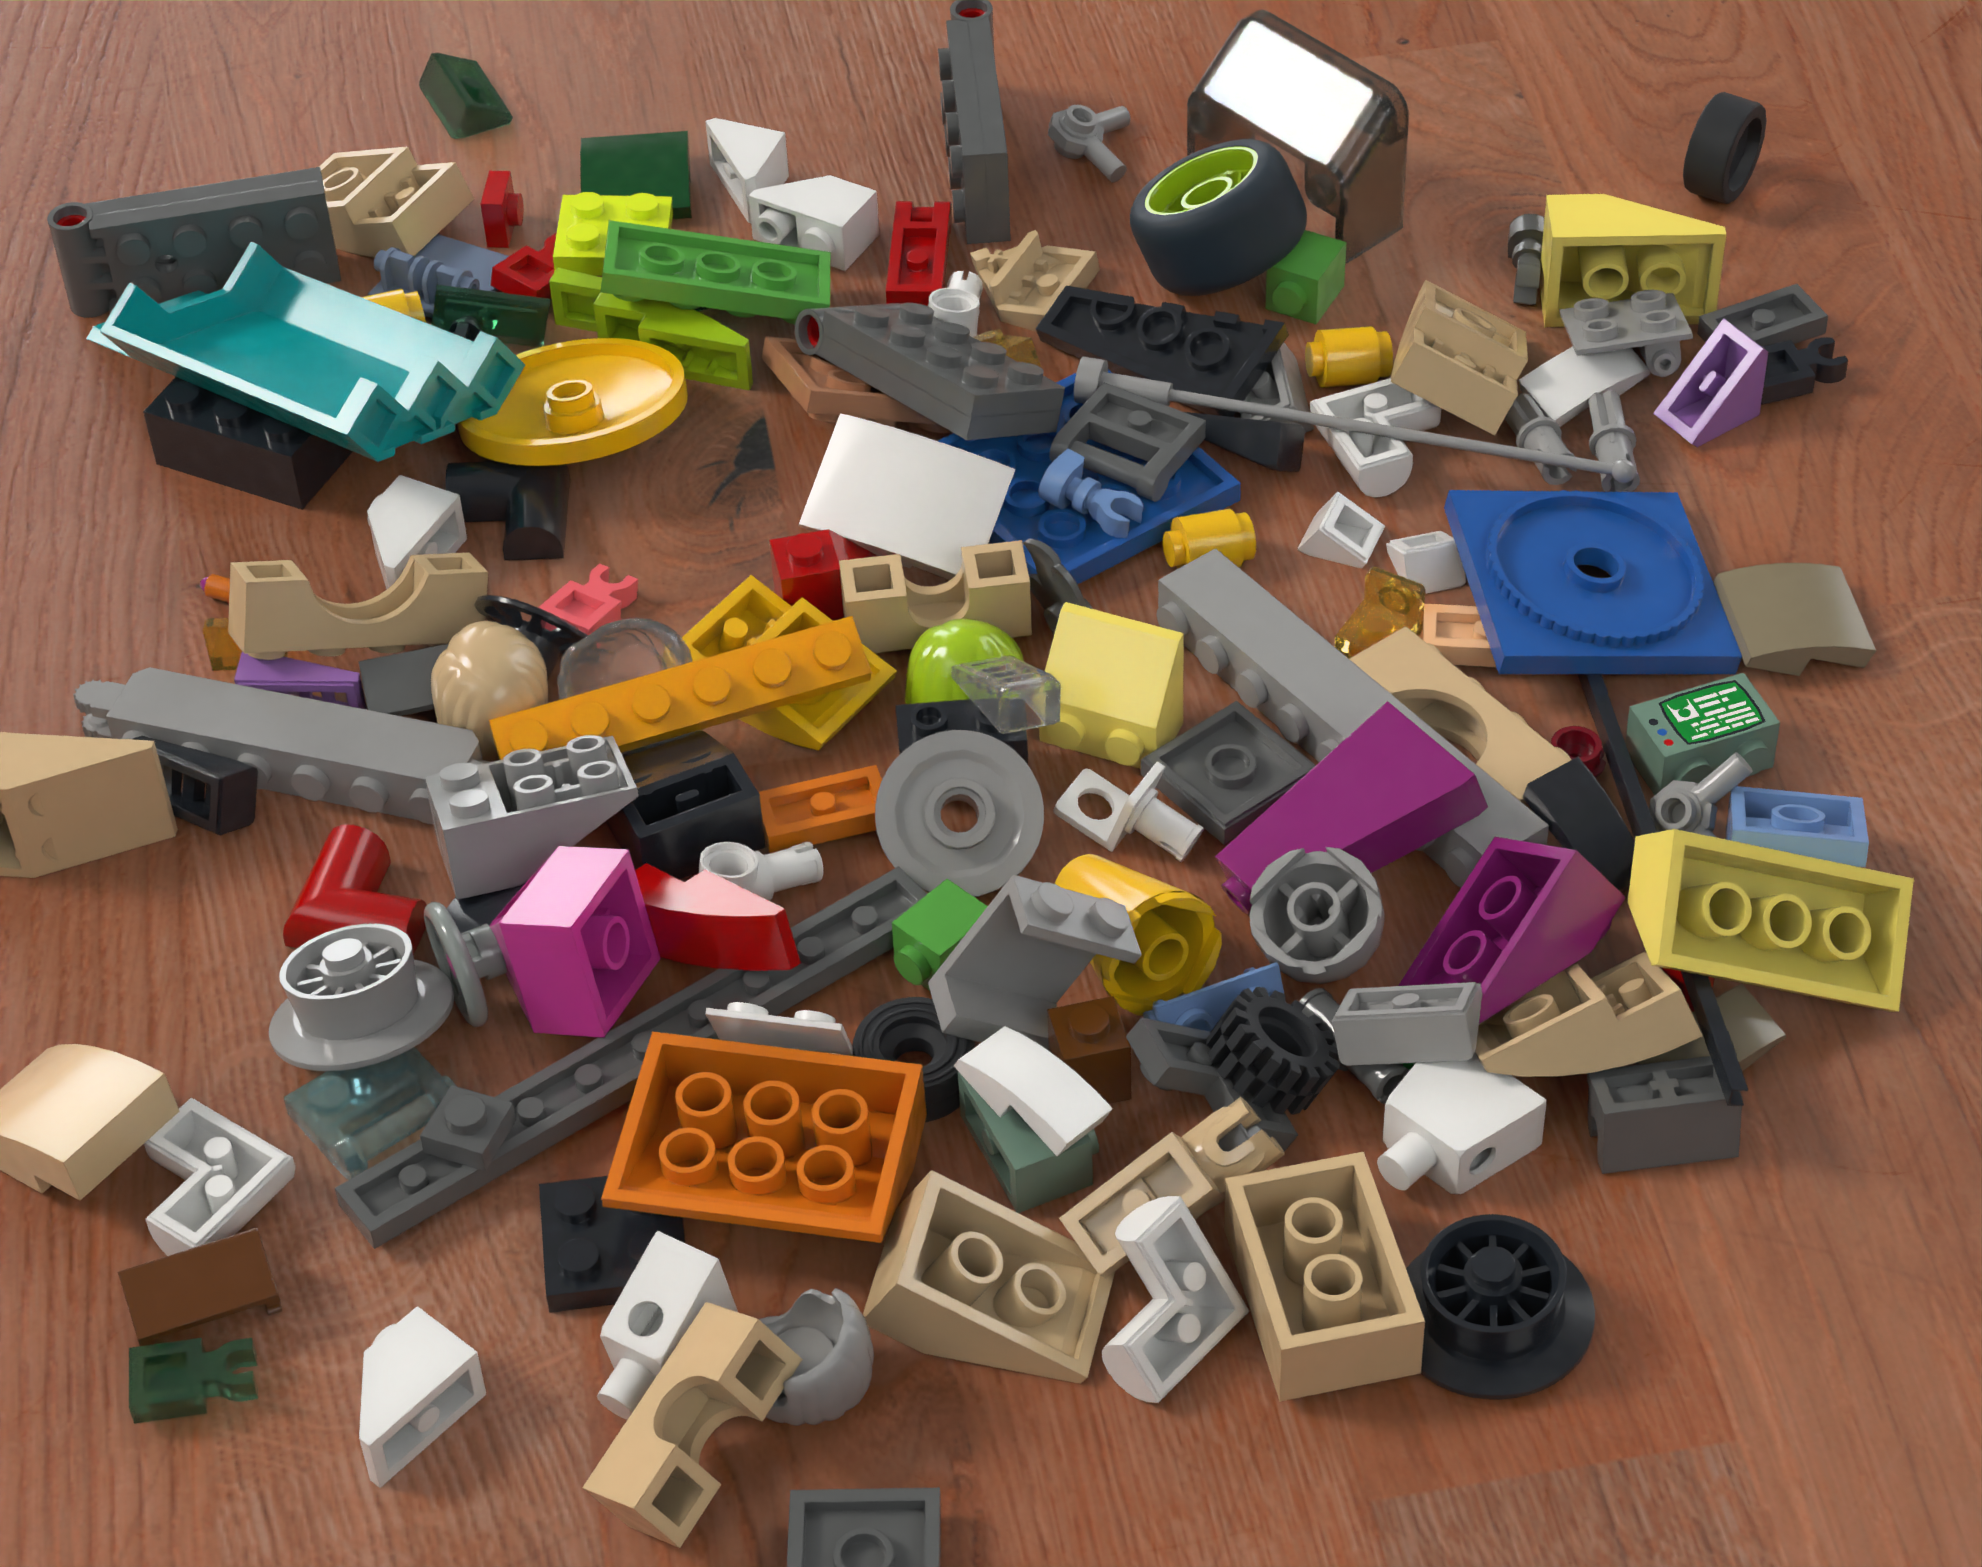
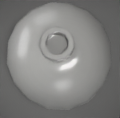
(1317, 915)

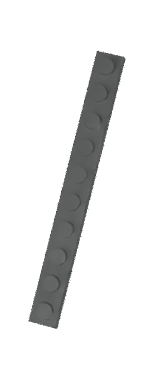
(605, 1071)

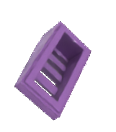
(300, 679)

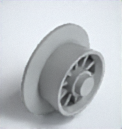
(357, 999)

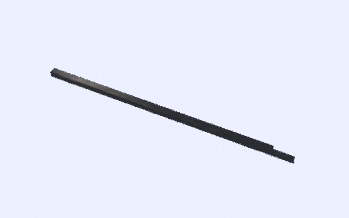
(1641, 823)

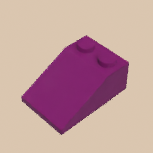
(1517, 922)

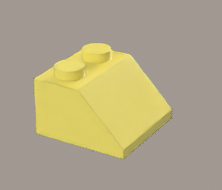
(1116, 685)

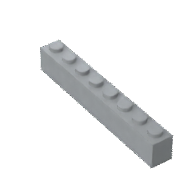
(1313, 689)

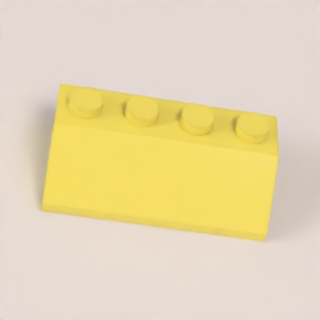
(1771, 918)

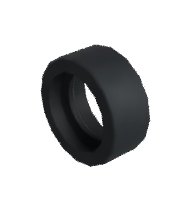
(1724, 147)

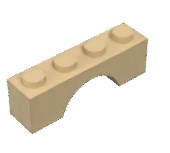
(279, 613)
(1460, 710)

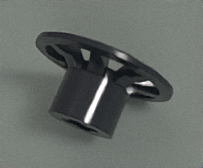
(550, 643)

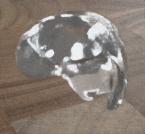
(620, 653)

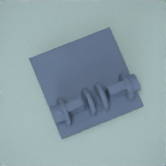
(438, 263)

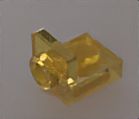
(1387, 607)

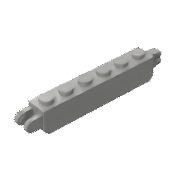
(292, 740)

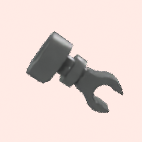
(1525, 249)

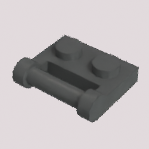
(1136, 428)

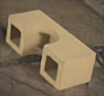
(896, 612)
(716, 1372)

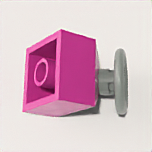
(567, 941)

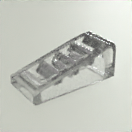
(1010, 692)

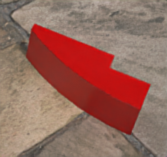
(716, 923)

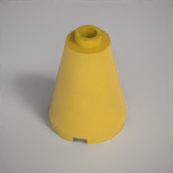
(1170, 926)

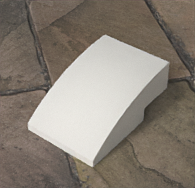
(905, 495)

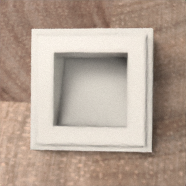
(1342, 533)
(1428, 560)

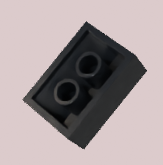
(238, 445)

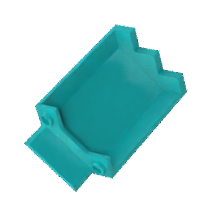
(316, 357)

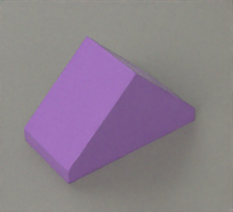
(1717, 387)

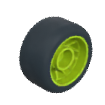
(1218, 217)

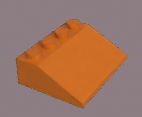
(768, 1137)

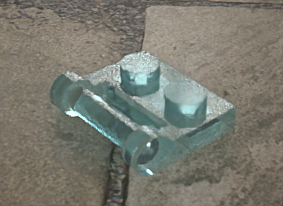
(352, 1100)

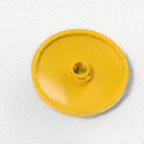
(581, 403)

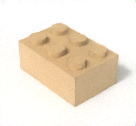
(1323, 1276)

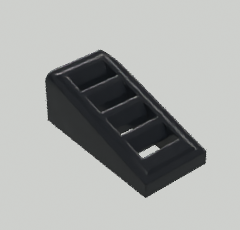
(1263, 442)
(229, 787)

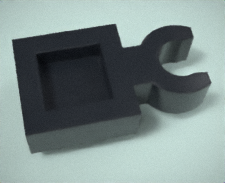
(1794, 371)

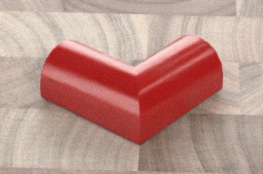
(345, 888)

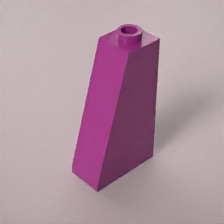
(1370, 797)

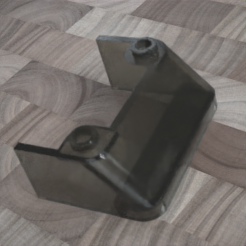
(1317, 108)

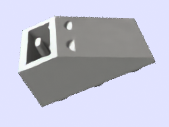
(551, 803)

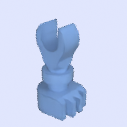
(1064, 484)

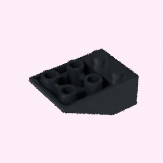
(686, 800)

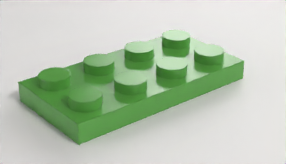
(714, 272)

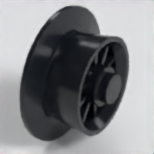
(1500, 1308)

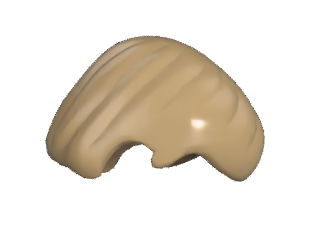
(485, 676)

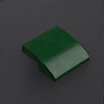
(639, 164)

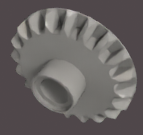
(966, 769)

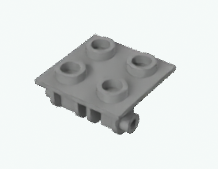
(1645, 321)

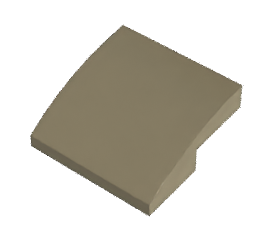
(1793, 615)

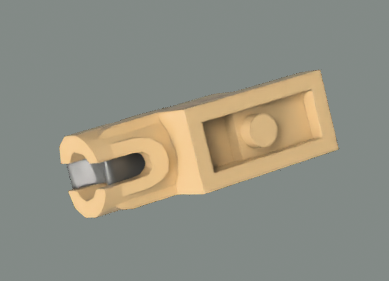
(1184, 1166)

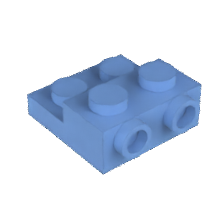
(1800, 823)

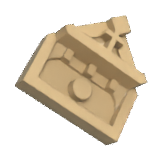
(1030, 278)

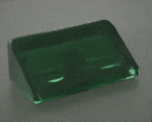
(462, 96)
(502, 315)

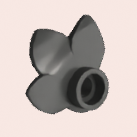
(1052, 583)

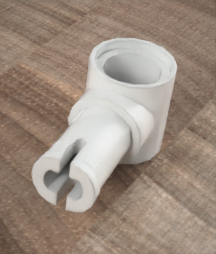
(958, 301)
(761, 872)

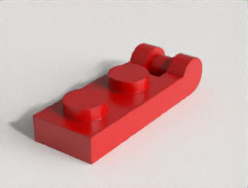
(918, 252)

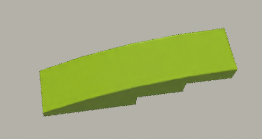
(700, 343)

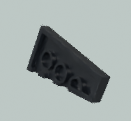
(1164, 342)

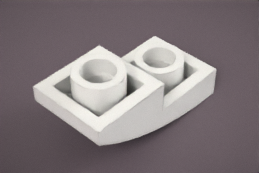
(1568, 381)
(1040, 1087)

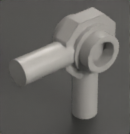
(1081, 131)
(1692, 805)

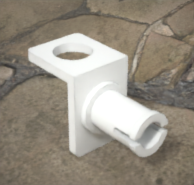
(1131, 812)

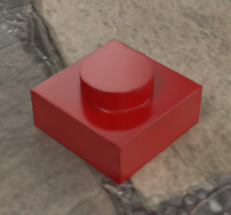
(500, 209)

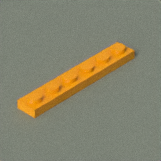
(696, 692)

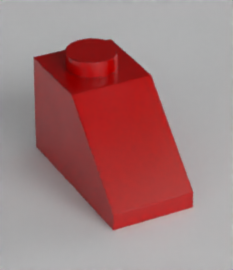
(810, 568)

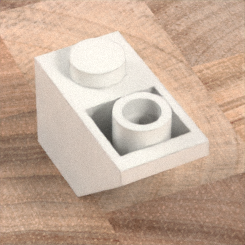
(817, 216)

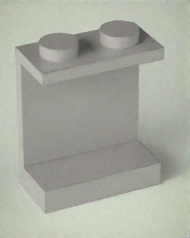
(1025, 958)

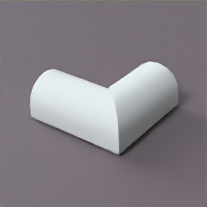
(1376, 462)
(225, 1173)
(1190, 1303)

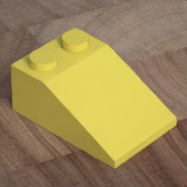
(1623, 247)

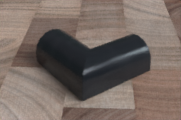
(525, 497)

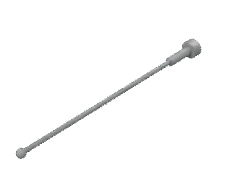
(1094, 372)

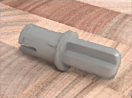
(1540, 434)
(1611, 438)

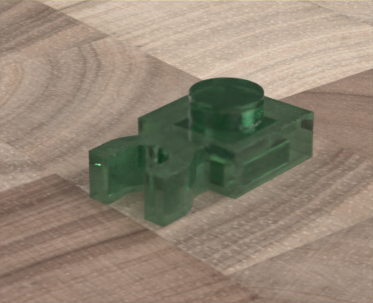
(180, 1376)

